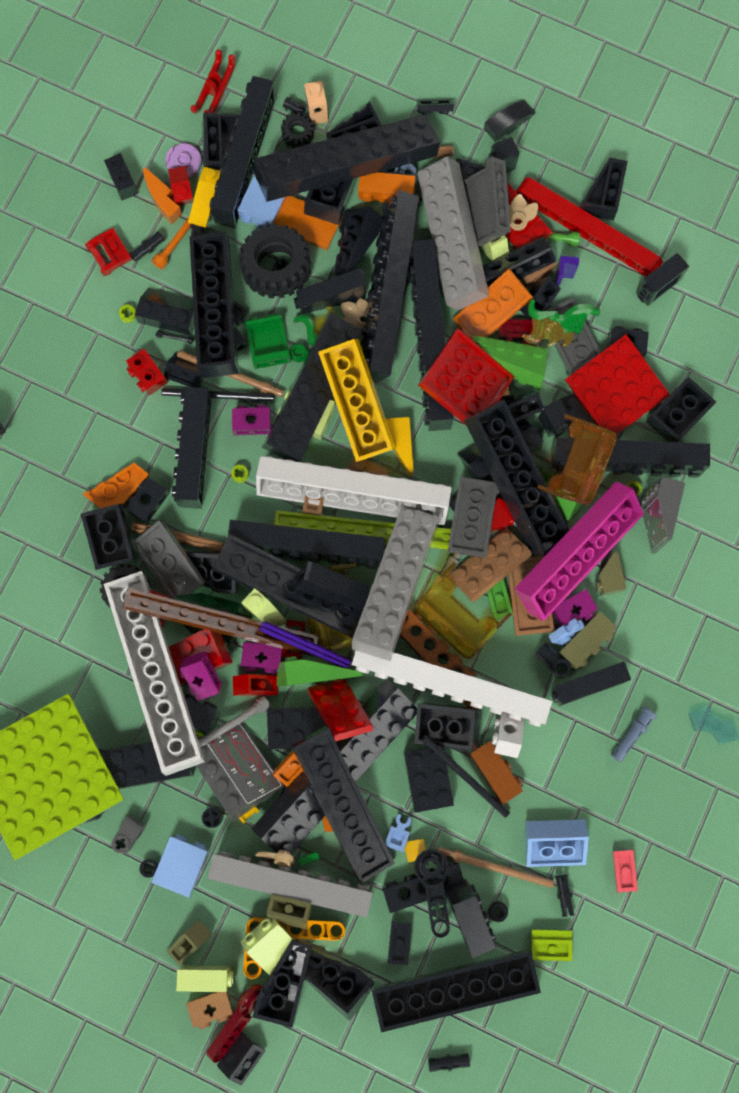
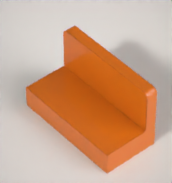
(288, 770)

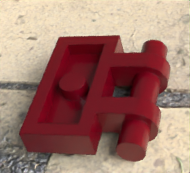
(514, 330)

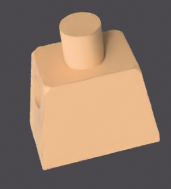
(316, 98)

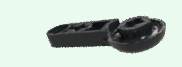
(434, 886)

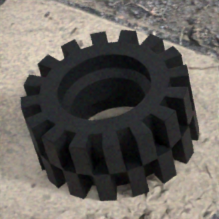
(293, 121)

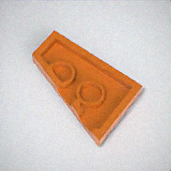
(118, 488)

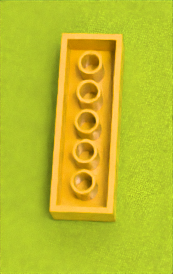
(357, 399)

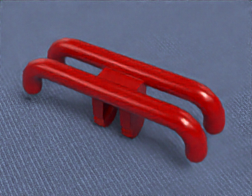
(214, 85)

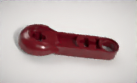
(235, 1024)

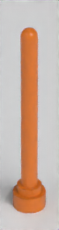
(160, 260)

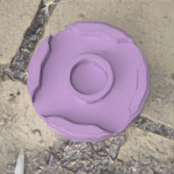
(184, 155)

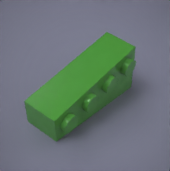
(521, 360)

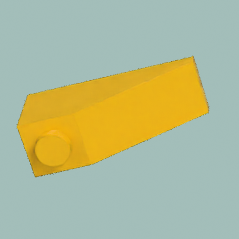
(205, 191)
(402, 439)

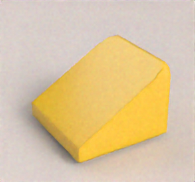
(414, 848)

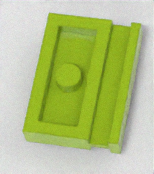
(551, 945)

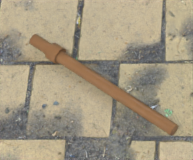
(264, 386)
(458, 856)

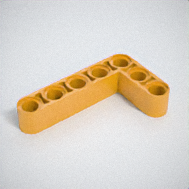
(304, 934)

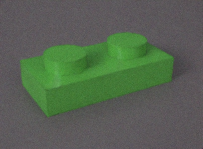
(499, 600)

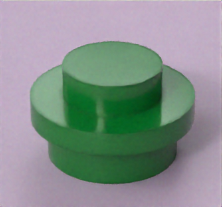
(298, 353)

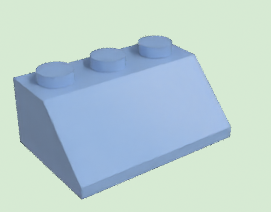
(556, 843)

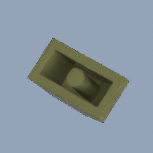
(611, 577)
(289, 911)
(189, 942)

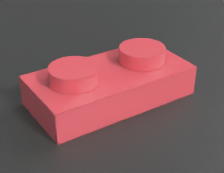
(624, 871)

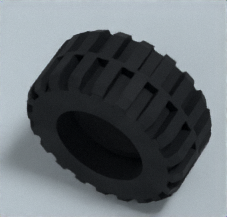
(272, 240)

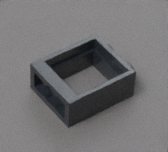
(662, 279)

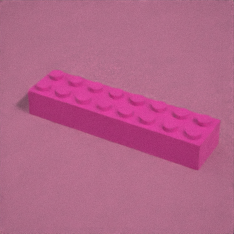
(579, 551)

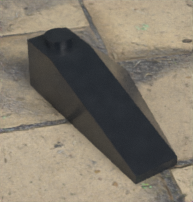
(358, 232)
(338, 984)

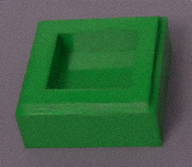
(309, 858)

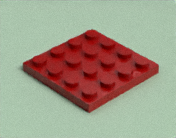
(465, 377)
(617, 386)

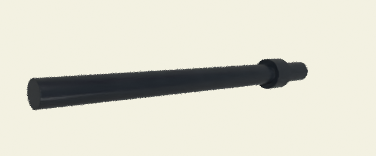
(254, 396)
(439, 752)

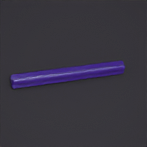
(304, 644)

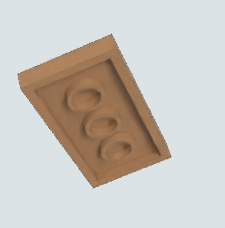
(481, 574)
(523, 621)

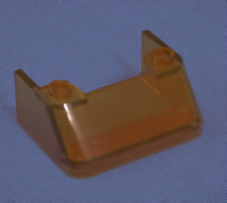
(585, 462)

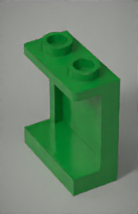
(267, 341)

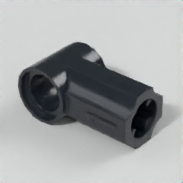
(551, 659)

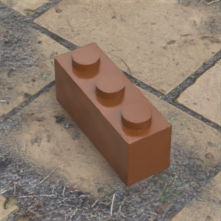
(497, 772)

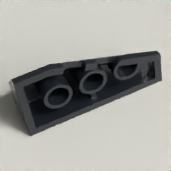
(217, 582)
(282, 992)

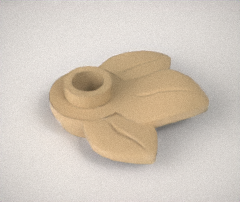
(521, 211)
(354, 312)
(281, 858)

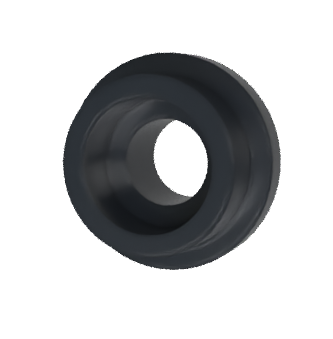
(502, 916)

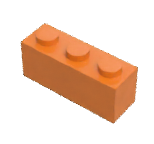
(383, 185)

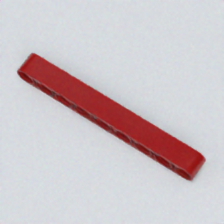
(590, 227)

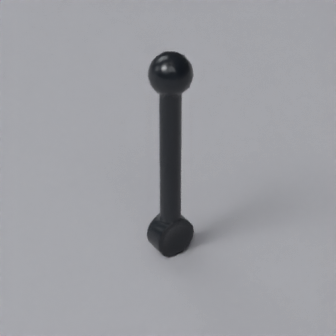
(159, 334)

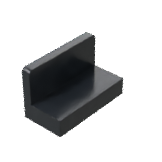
(183, 372)
(241, 1059)

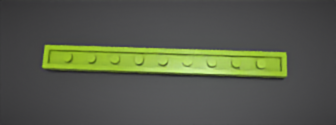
(351, 526)

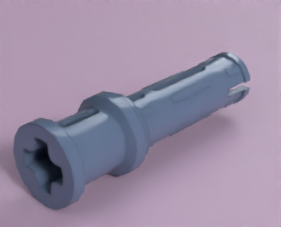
(638, 727)

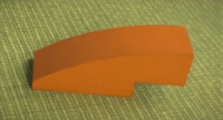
(162, 197)

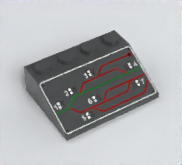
(661, 511)
(237, 772)

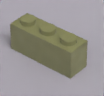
(588, 641)

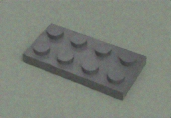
(581, 349)
(472, 517)
(168, 561)

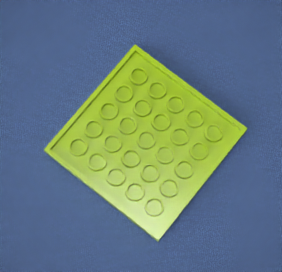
(50, 777)

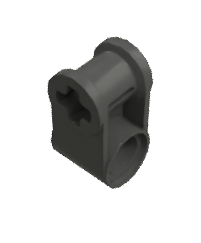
(129, 831)

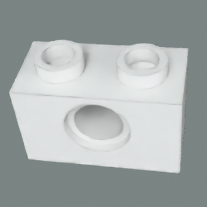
(508, 736)

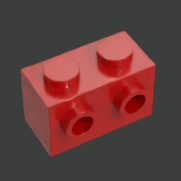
(146, 372)

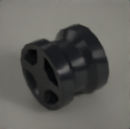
(208, 817)

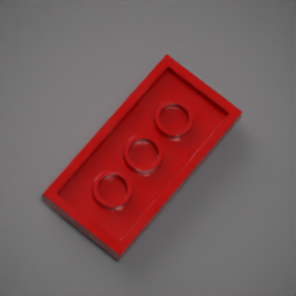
(534, 230)
(340, 709)

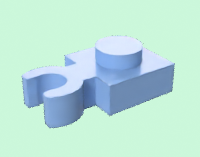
(565, 633)
(398, 837)

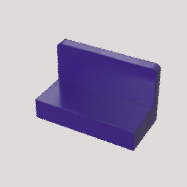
(566, 268)

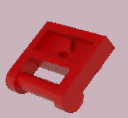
(113, 248)

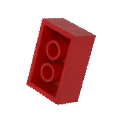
(206, 641)

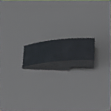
(508, 120)

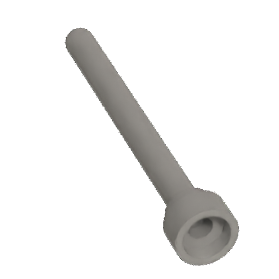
(260, 706)

